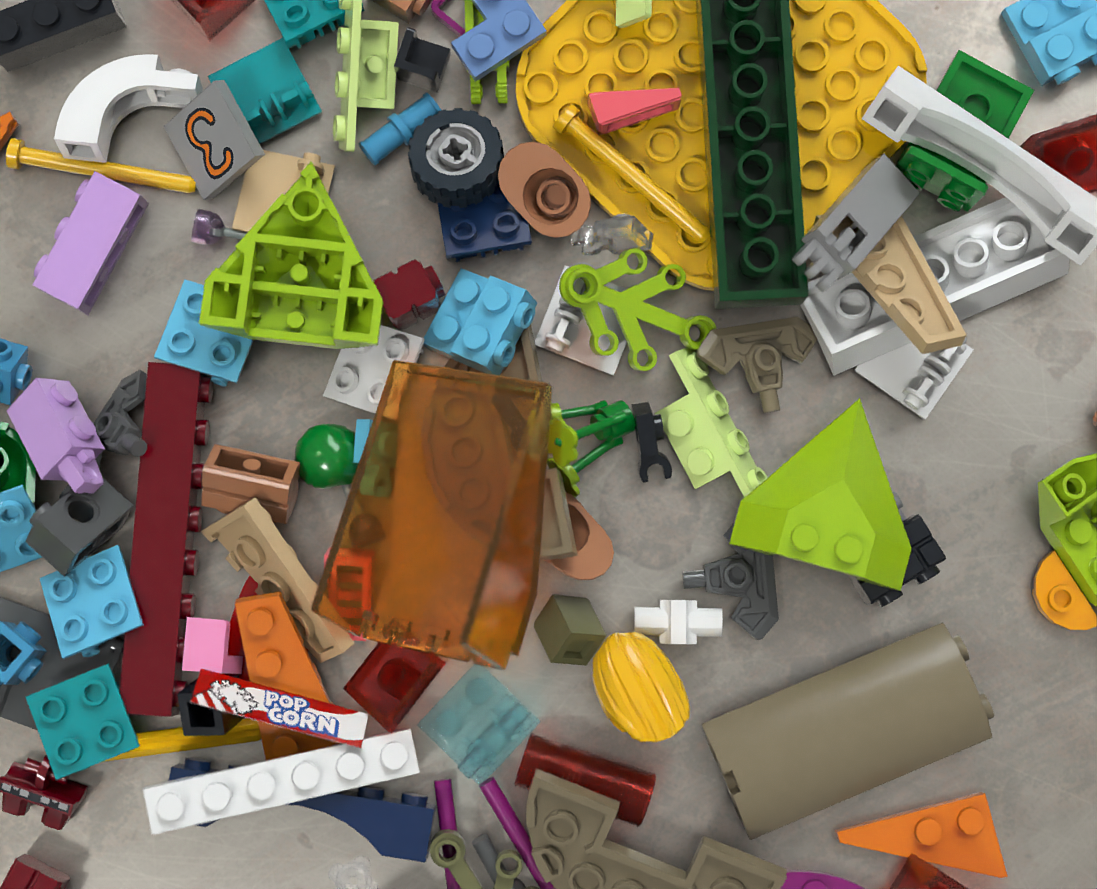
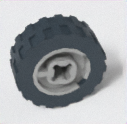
(456, 157)

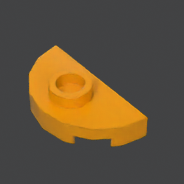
(1060, 597)

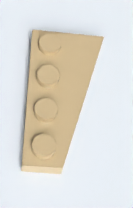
(907, 289)
(273, 564)

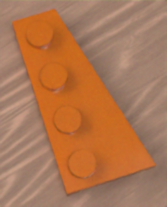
(279, 661)

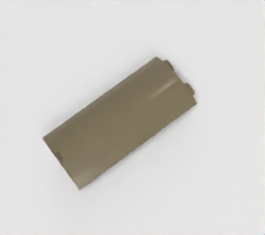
(849, 730)

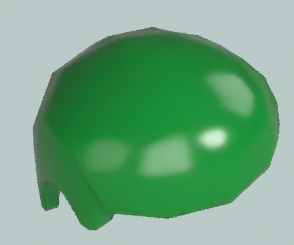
(326, 456)

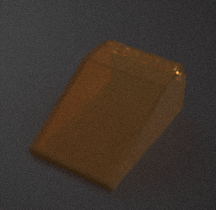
(444, 517)

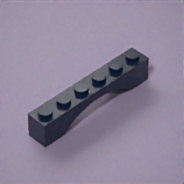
(390, 824)

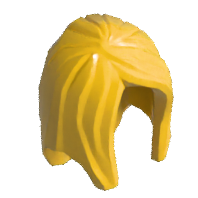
(639, 687)

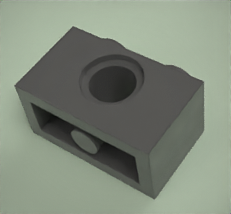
(69, 542)

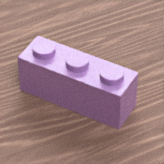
(89, 242)

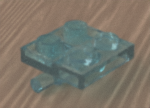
(478, 723)

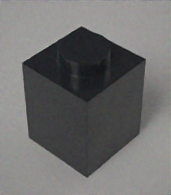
(202, 720)

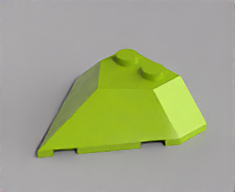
(296, 277)
(830, 507)

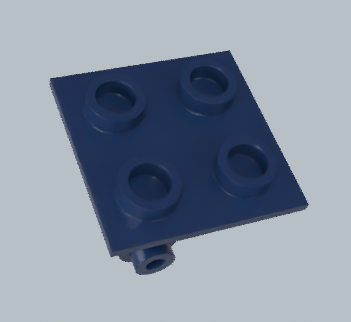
(483, 227)

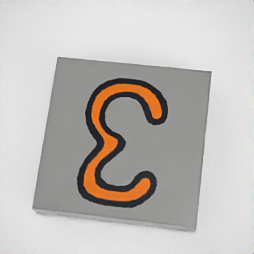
(214, 139)

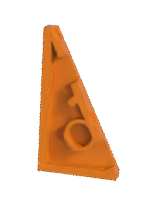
(946, 833)

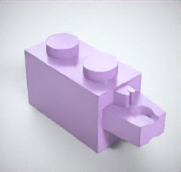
(58, 434)

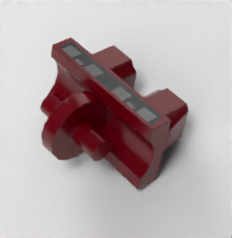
(37, 785)

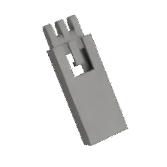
(873, 204)

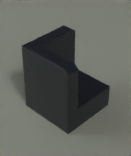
(421, 61)

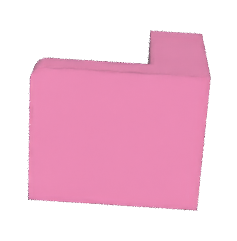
(208, 647)

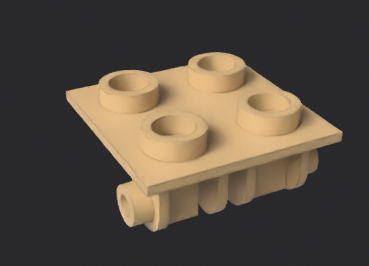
(269, 179)

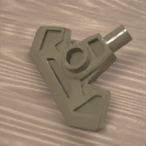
(760, 352)

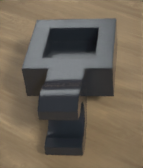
(648, 431)

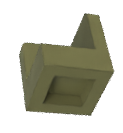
(569, 630)

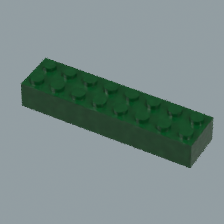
(751, 152)

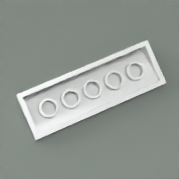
(974, 258)

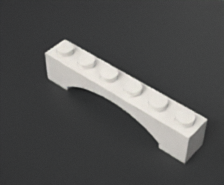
(920, 115)
(279, 781)

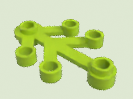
(629, 306)

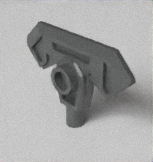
(115, 425)
(744, 576)

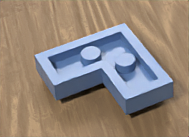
(503, 34)

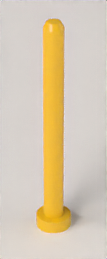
(19, 154)
(642, 183)

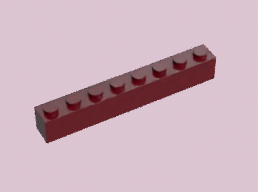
(165, 537)

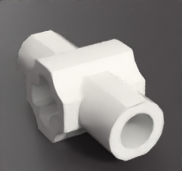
(678, 621)

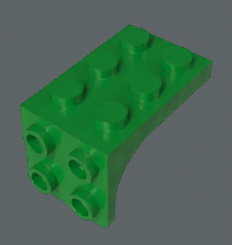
(987, 96)

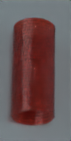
(599, 774)

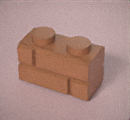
(238, 475)

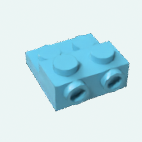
(1054, 36)
(480, 322)

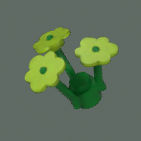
(608, 423)

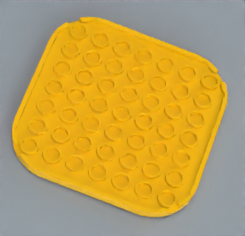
(839, 66)

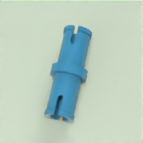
(398, 129)

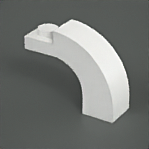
(113, 93)

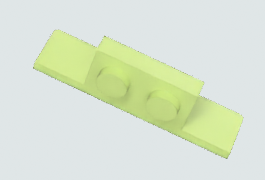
(367, 69)
(704, 431)

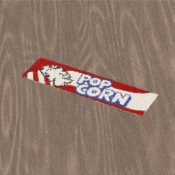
(280, 708)

